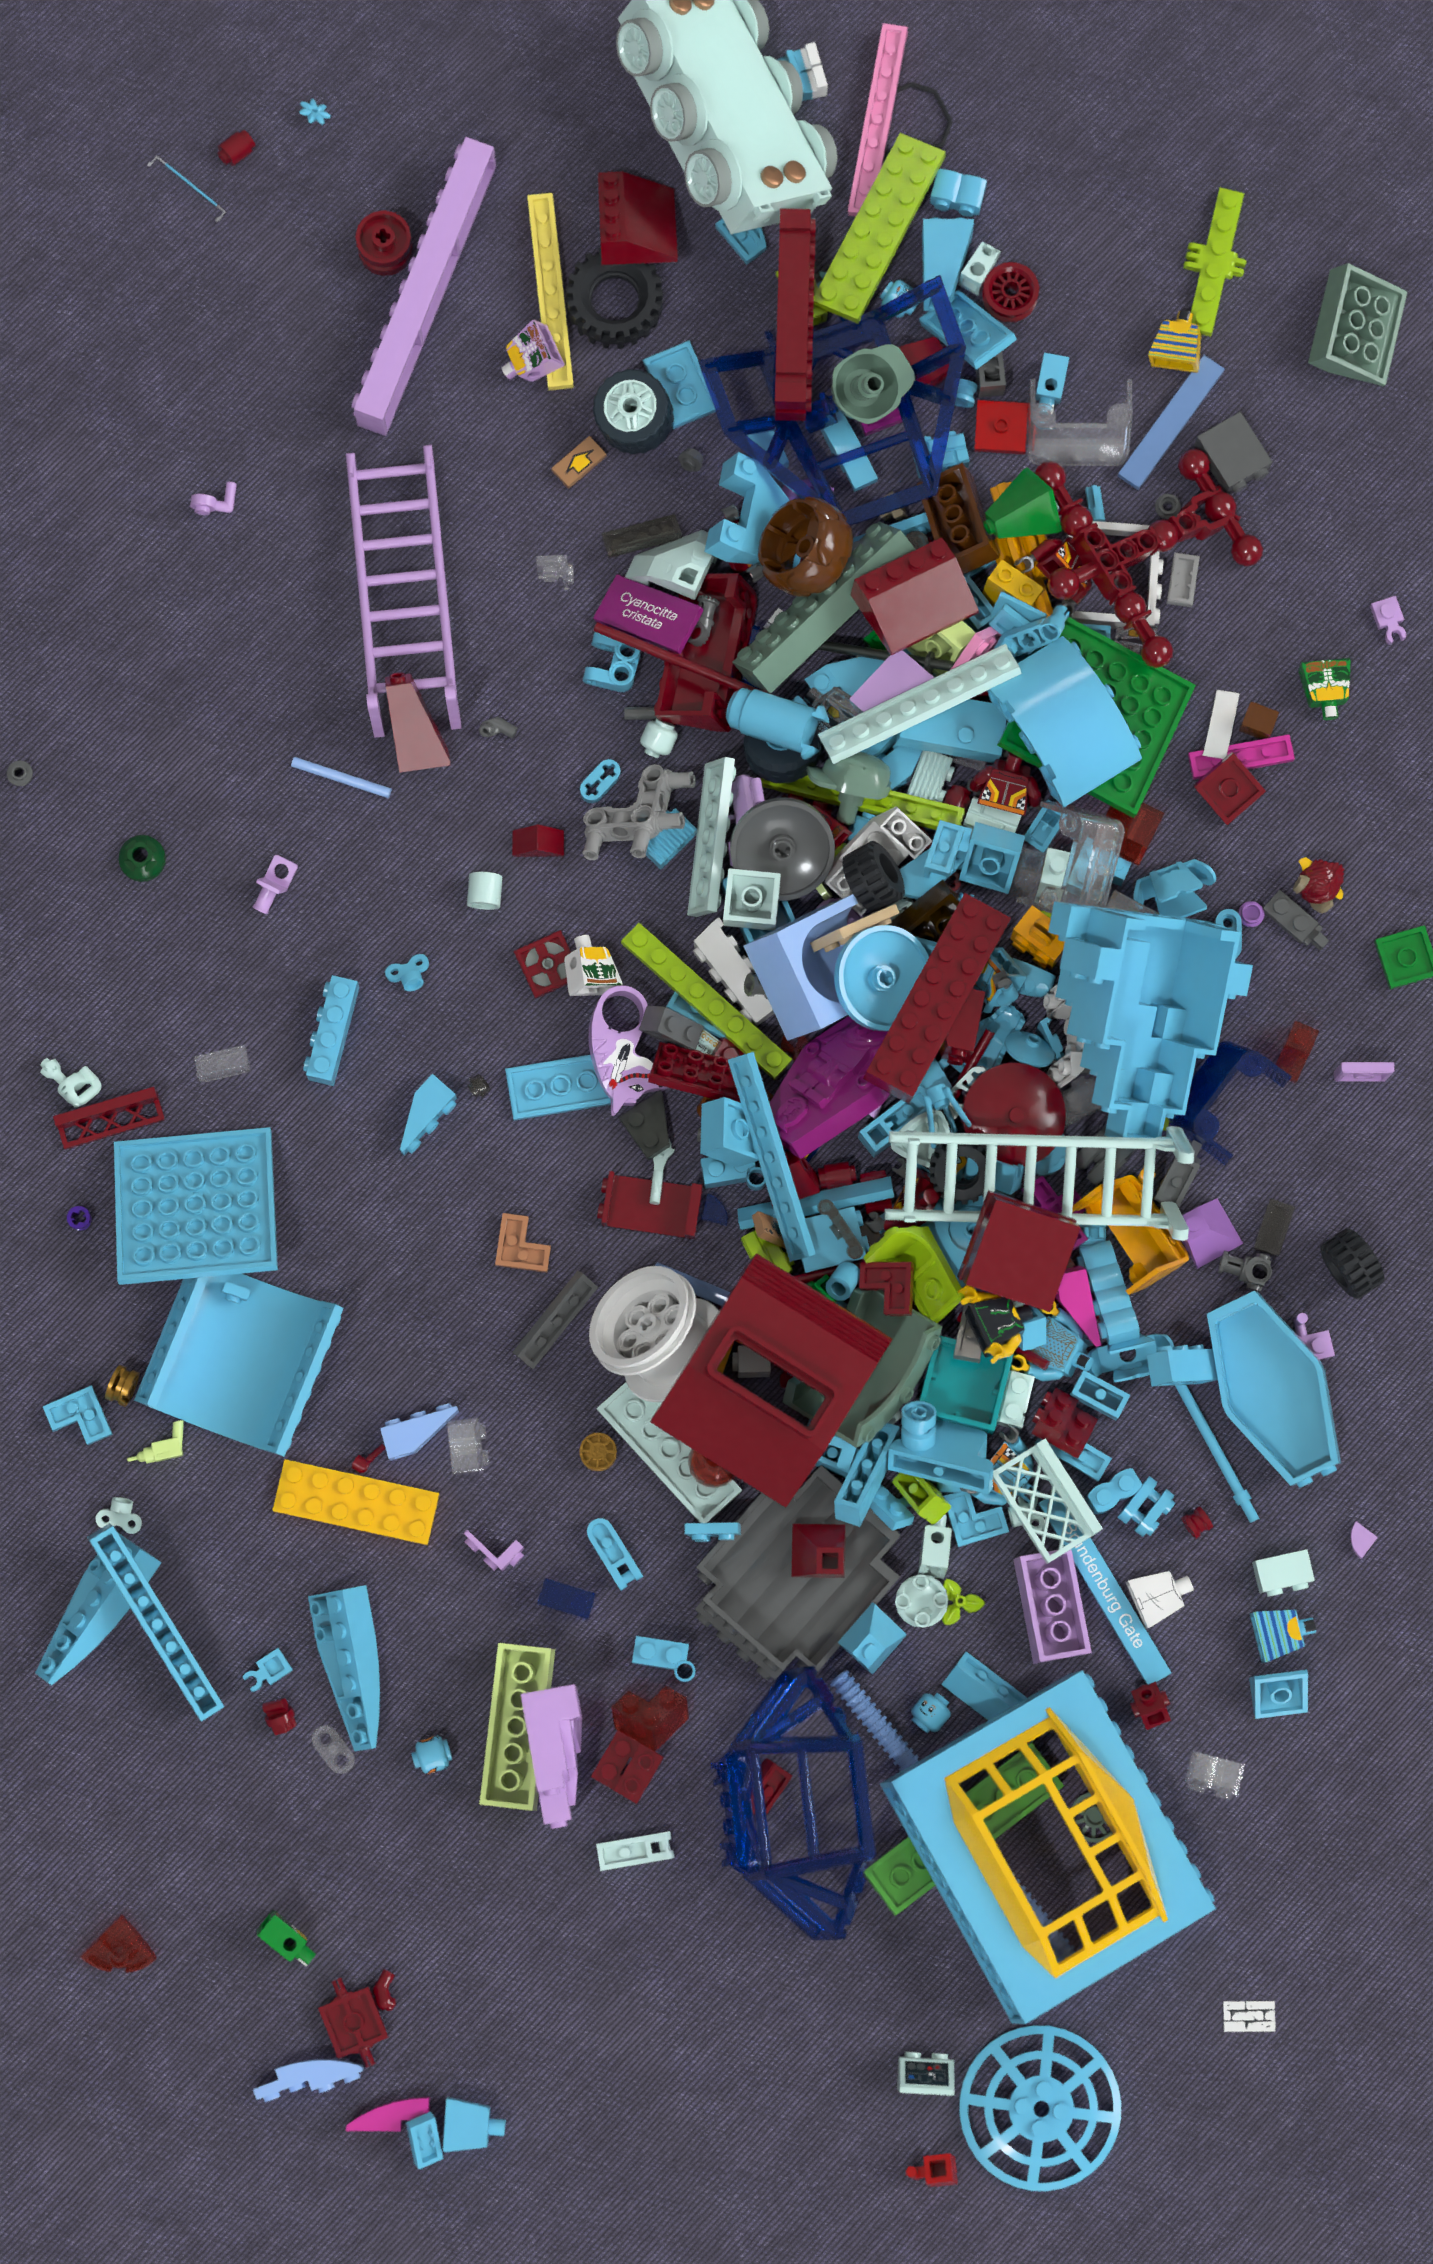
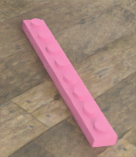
(878, 113)

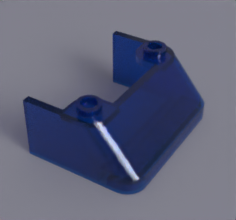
(1209, 1083)

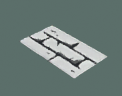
(1249, 2016)

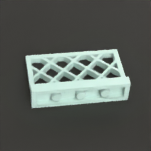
(1065, 1489)

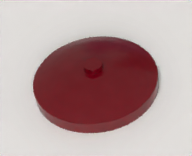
(1015, 1101)

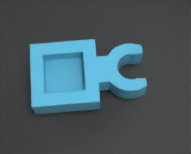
(271, 1667)

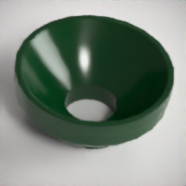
(147, 869)

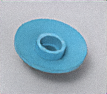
(1029, 1049)

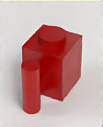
(937, 2170)

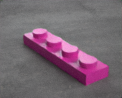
(1251, 754)

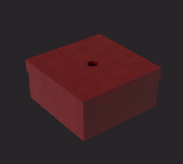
(1019, 1251)

